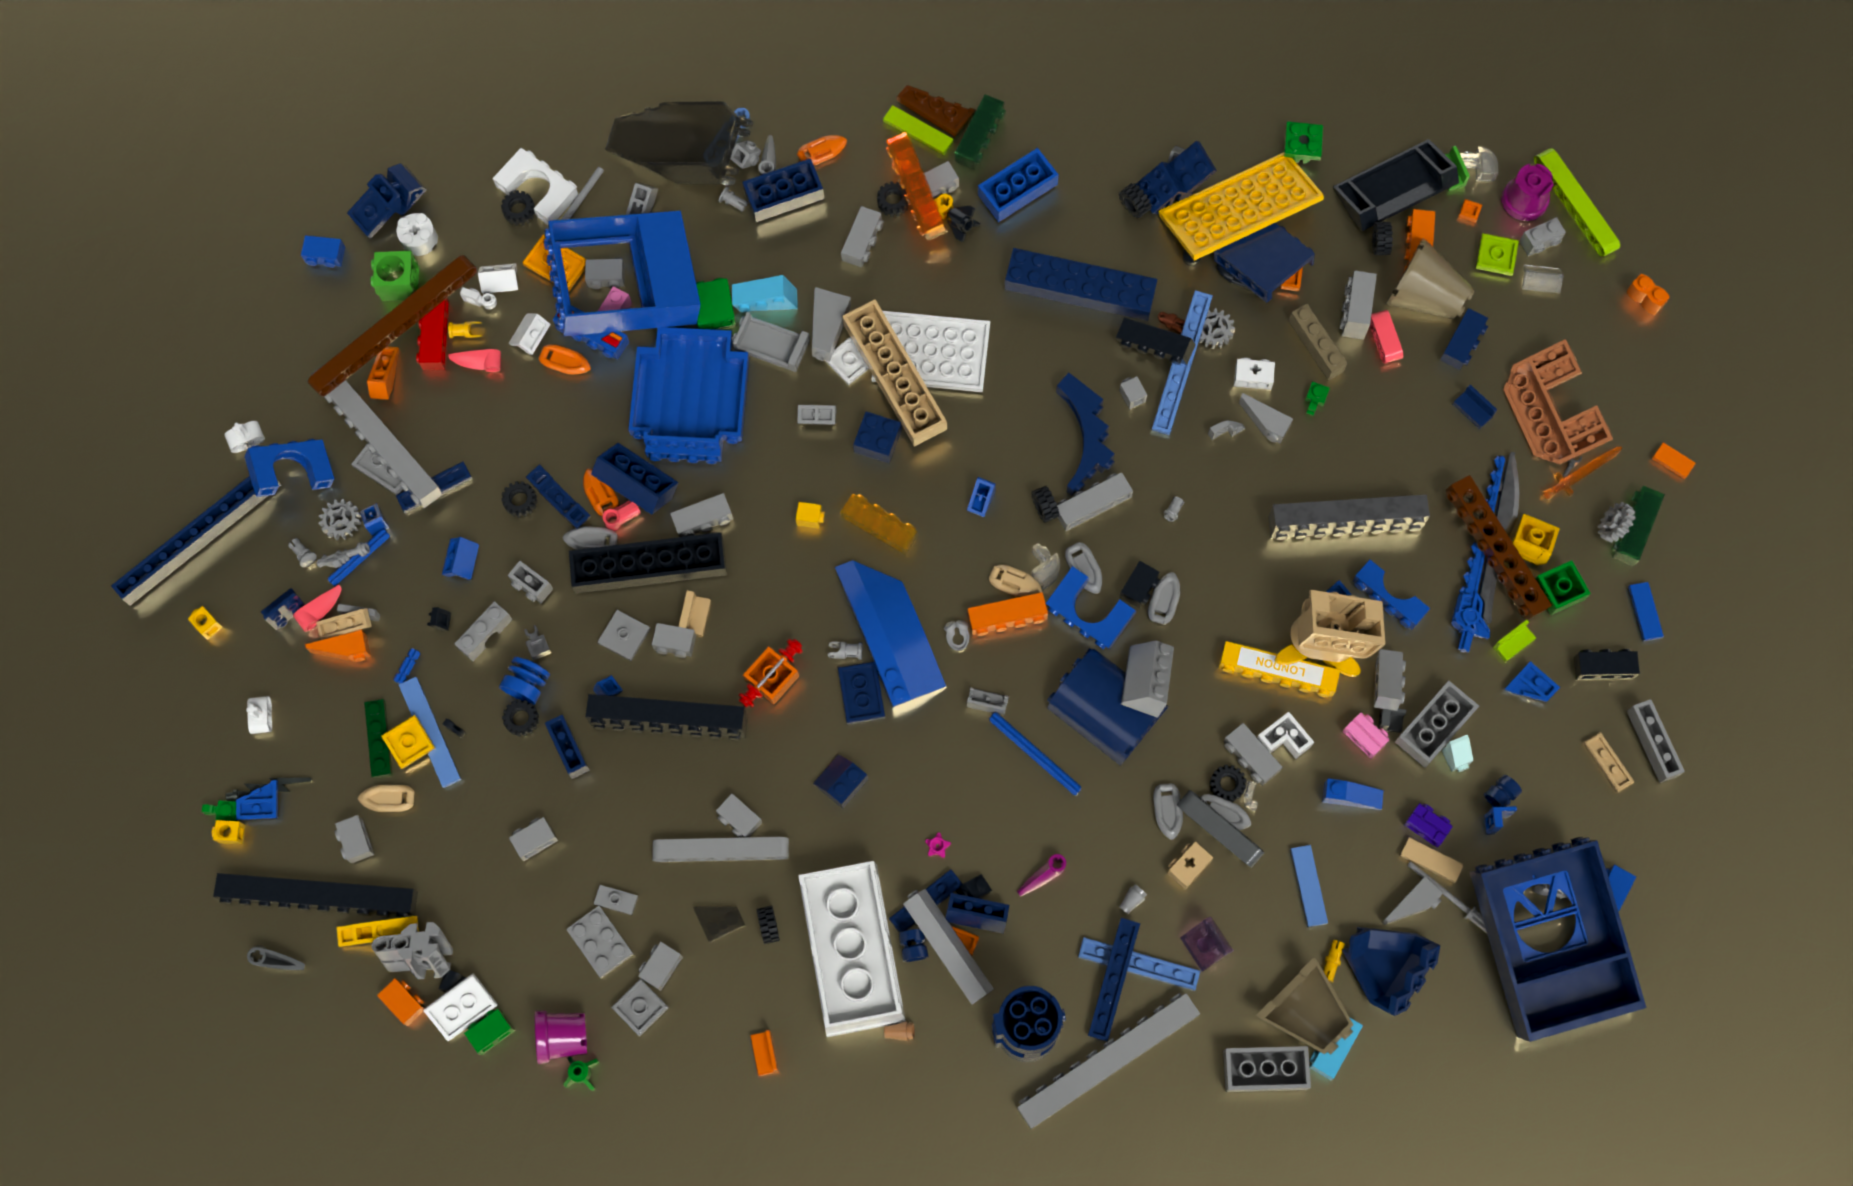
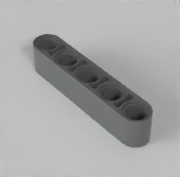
(1220, 828)

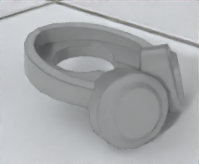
(950, 632)

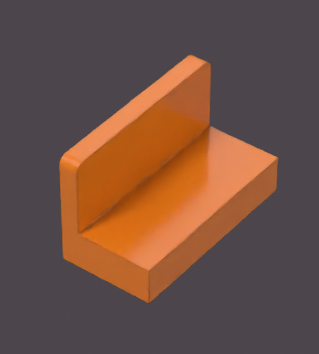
(764, 1053)

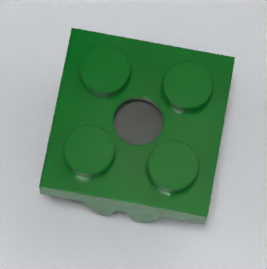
(1303, 141)

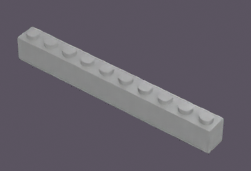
(384, 443)
(1107, 1061)

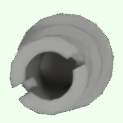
(732, 199)
(303, 554)

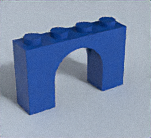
(309, 454)
(1105, 631)

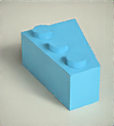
(765, 295)

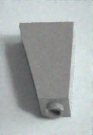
(827, 322)

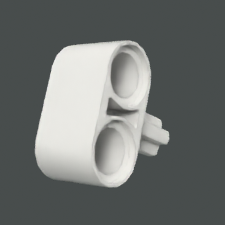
(244, 436)
(259, 714)

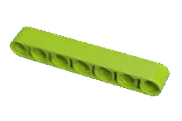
(1578, 204)

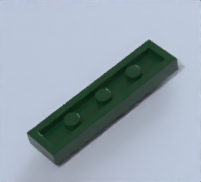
(378, 750)

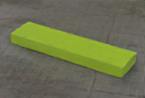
(918, 130)

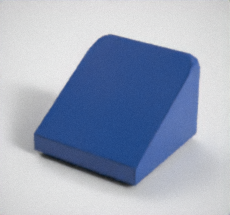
(607, 687)

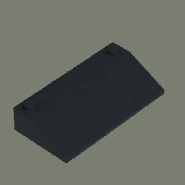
(1397, 184)

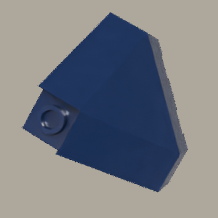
(1390, 965)

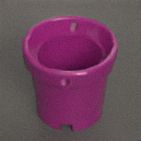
(1528, 193)
(559, 1035)

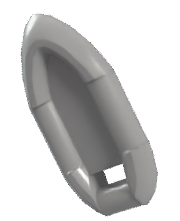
(589, 537)
(1087, 565)
(1165, 599)
(1229, 810)
(1167, 813)

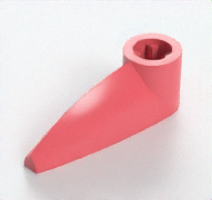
(478, 359)
(316, 609)

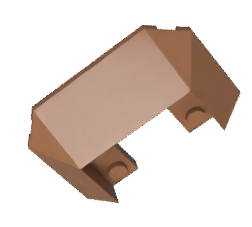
(1537, 413)

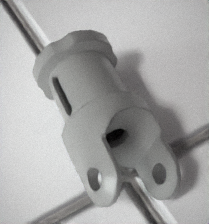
(846, 650)

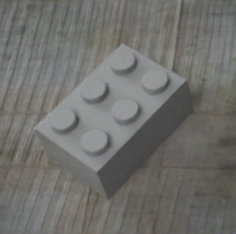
(1358, 304)

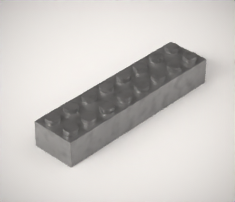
(1348, 516)

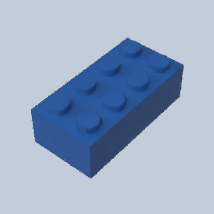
(1018, 185)

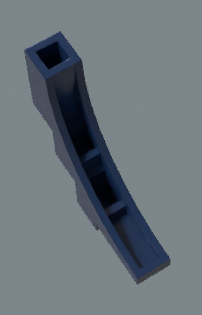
(1094, 431)

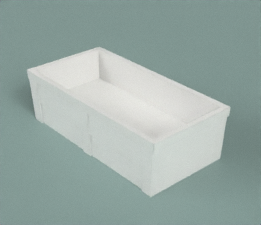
(851, 949)

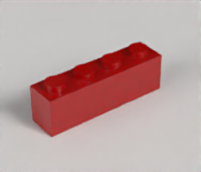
(433, 338)

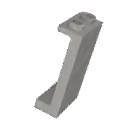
(770, 342)

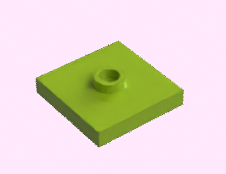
(1497, 254)

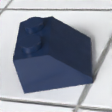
(841, 780)

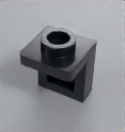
(975, 888)

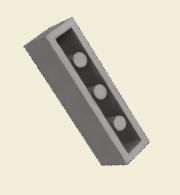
(1094, 501)
(1655, 741)

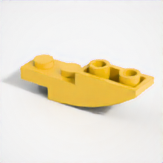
(367, 932)

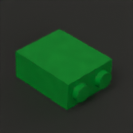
(716, 305)

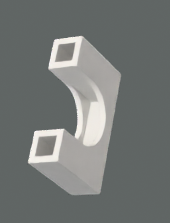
(526, 166)

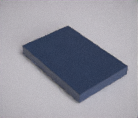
(861, 693)

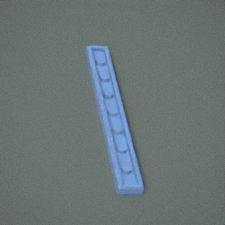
(1179, 373)

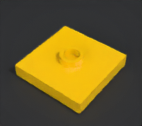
(408, 742)

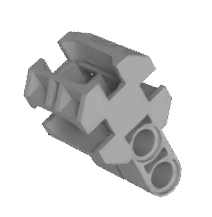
(415, 951)

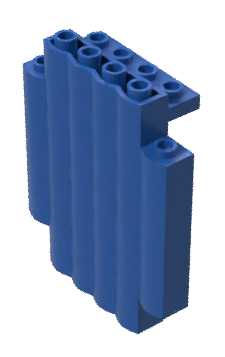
(689, 395)

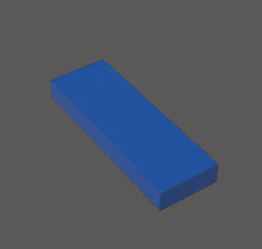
(1645, 611)

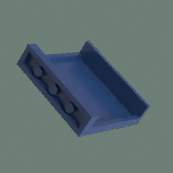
(1264, 259)

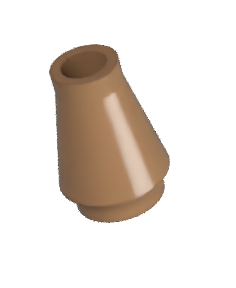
(900, 1031)

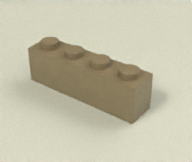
(1317, 342)

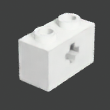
(1261, 380)

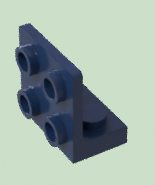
(282, 609)

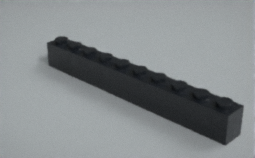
(315, 894)

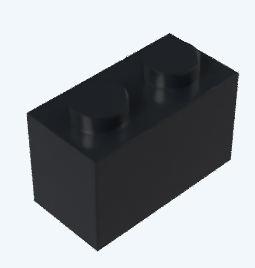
(1139, 585)

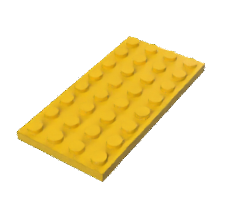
(1240, 205)

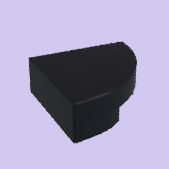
(454, 728)

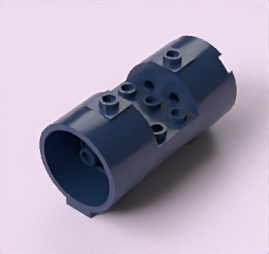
(1028, 1024)

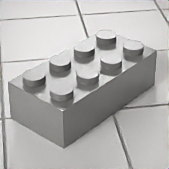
(1437, 724)
(1266, 1069)

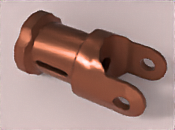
(1171, 321)

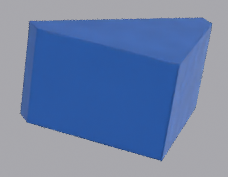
(981, 496)
(373, 519)

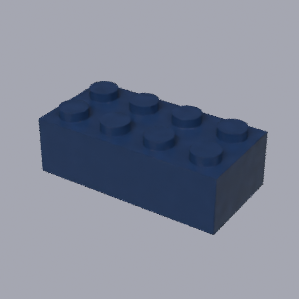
(783, 190)
(634, 478)

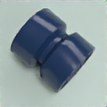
(1503, 792)
(913, 952)

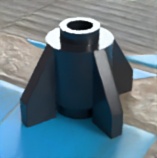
(961, 221)

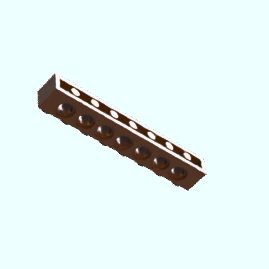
(1507, 551)

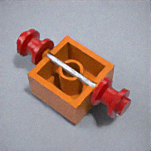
(771, 674)

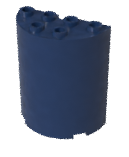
(1092, 706)

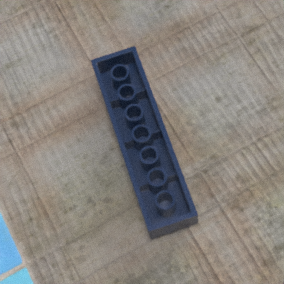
(1080, 284)

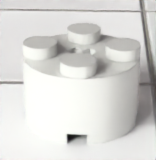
(417, 234)

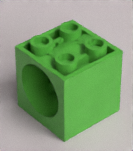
(388, 263)

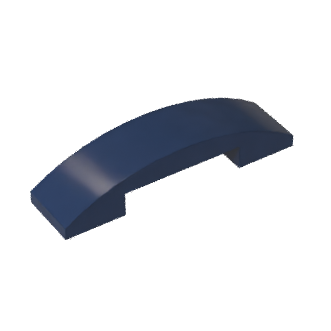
(557, 497)

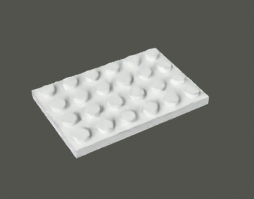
(944, 349)

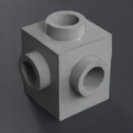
(745, 154)

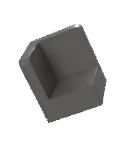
(1391, 720)

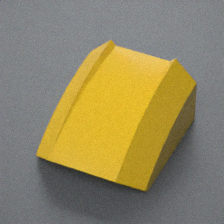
(1535, 539)

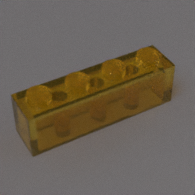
(879, 523)

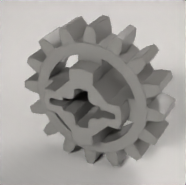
(1221, 333)
(1616, 522)
(340, 527)

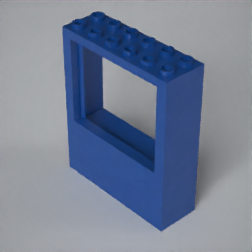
(659, 263)

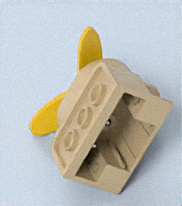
(1336, 631)

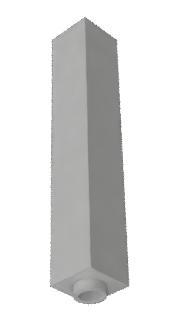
(948, 945)

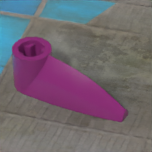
(1043, 875)

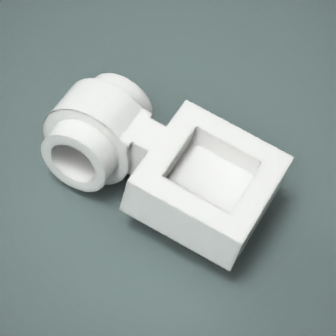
(473, 296)

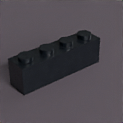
(1155, 341)

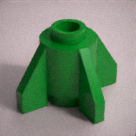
(585, 1072)

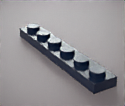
(1114, 979)

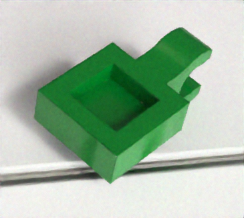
(1316, 396)
(224, 811)

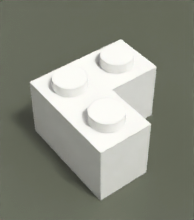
(1286, 732)

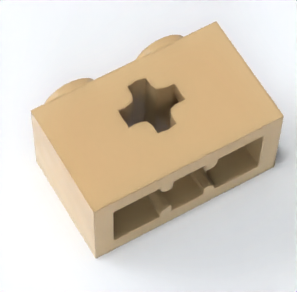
(1183, 875)

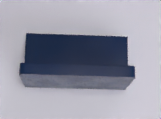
(1475, 407)

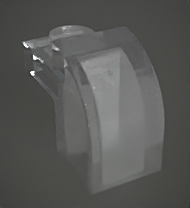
(1484, 162)
(1049, 568)

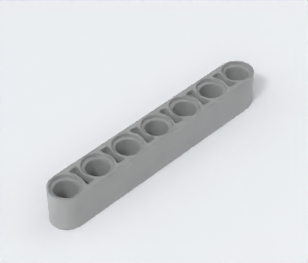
(720, 849)

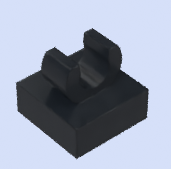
(439, 619)

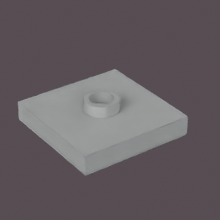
(624, 635)
(639, 1007)

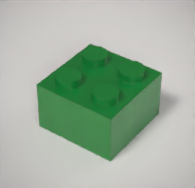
(1563, 587)

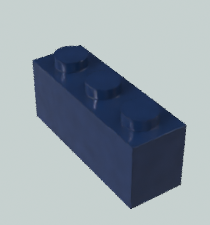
(1465, 339)
(567, 746)
(977, 913)

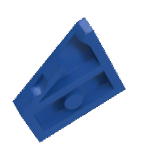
(1533, 684)
(259, 803)

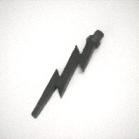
(236, 794)

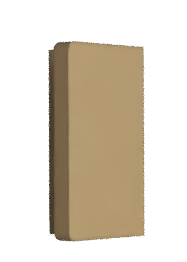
(695, 613)

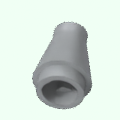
(1132, 899)

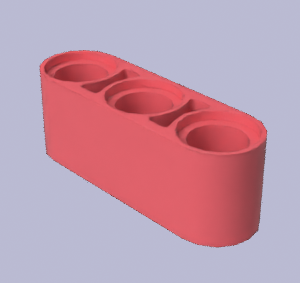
(1385, 336)

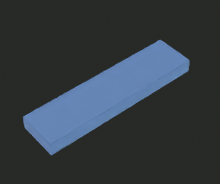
(1309, 886)

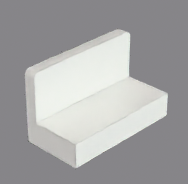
(498, 278)
(530, 332)

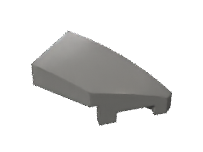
(1222, 427)

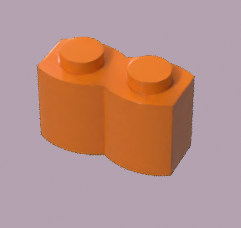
(1650, 296)

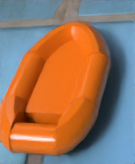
(822, 148)
(564, 360)
(599, 493)

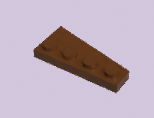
(936, 110)

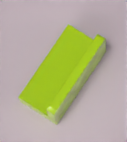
(1514, 641)

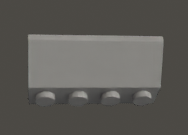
(1148, 677)

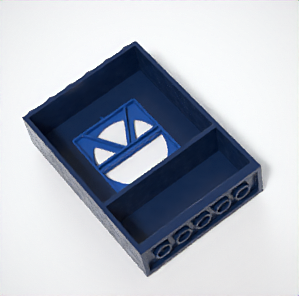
(1585, 978)

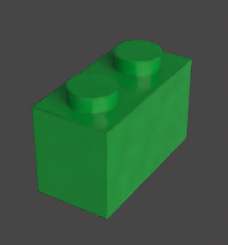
(489, 1031)

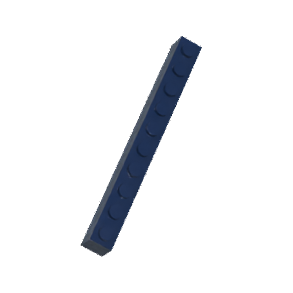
(187, 542)

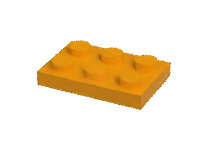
(573, 263)

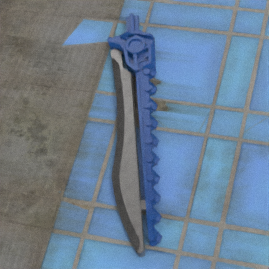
(1473, 609)

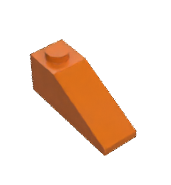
(383, 373)
(348, 646)

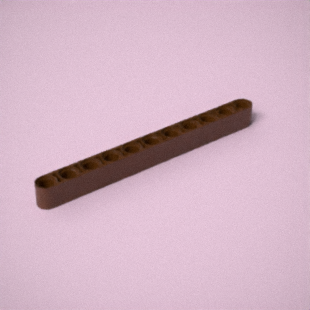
(392, 325)

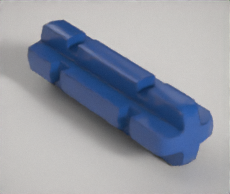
(406, 666)

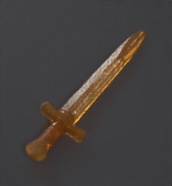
(1565, 483)

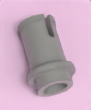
(1171, 513)

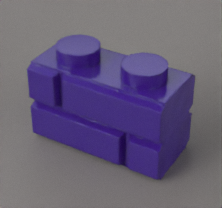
(1428, 824)

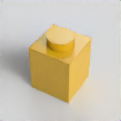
(809, 515)

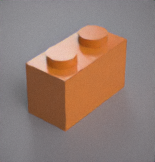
(402, 1001)

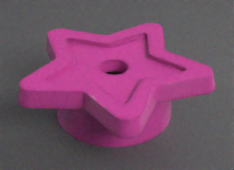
(942, 845)

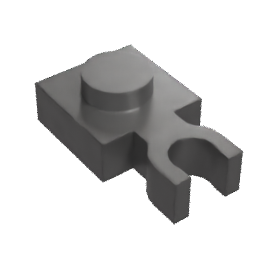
(537, 644)

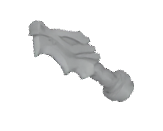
(340, 557)

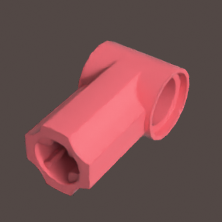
(622, 514)

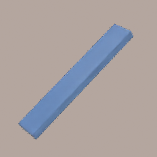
(440, 756)
(1143, 965)

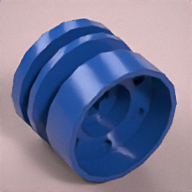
(525, 677)

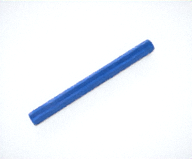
(1035, 753)

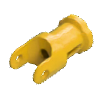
(462, 329)

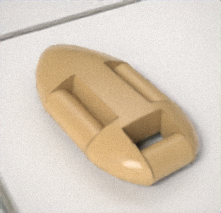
(1014, 581)
(387, 798)

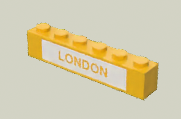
(1262, 664)

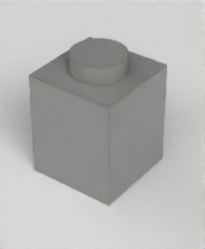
(1132, 392)

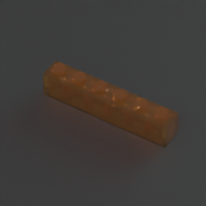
(916, 186)

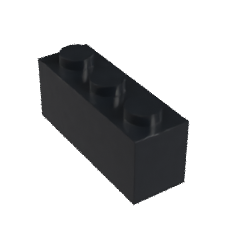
(1606, 664)

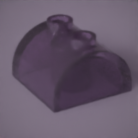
(1206, 944)

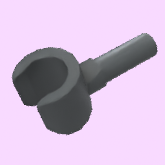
(1571, 463)

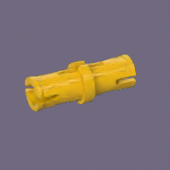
(1333, 959)

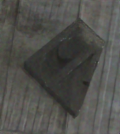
(718, 921)

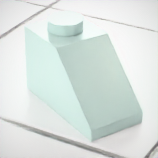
(1458, 754)

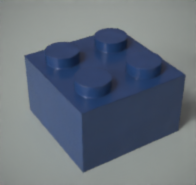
(877, 437)

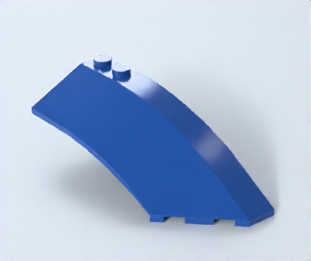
(891, 632)

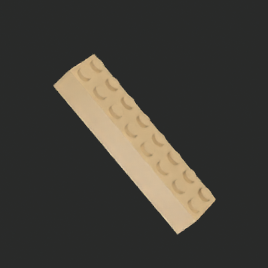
(894, 372)

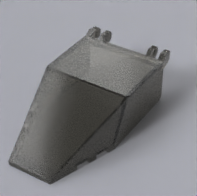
(681, 141)

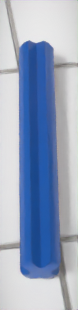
(338, 575)

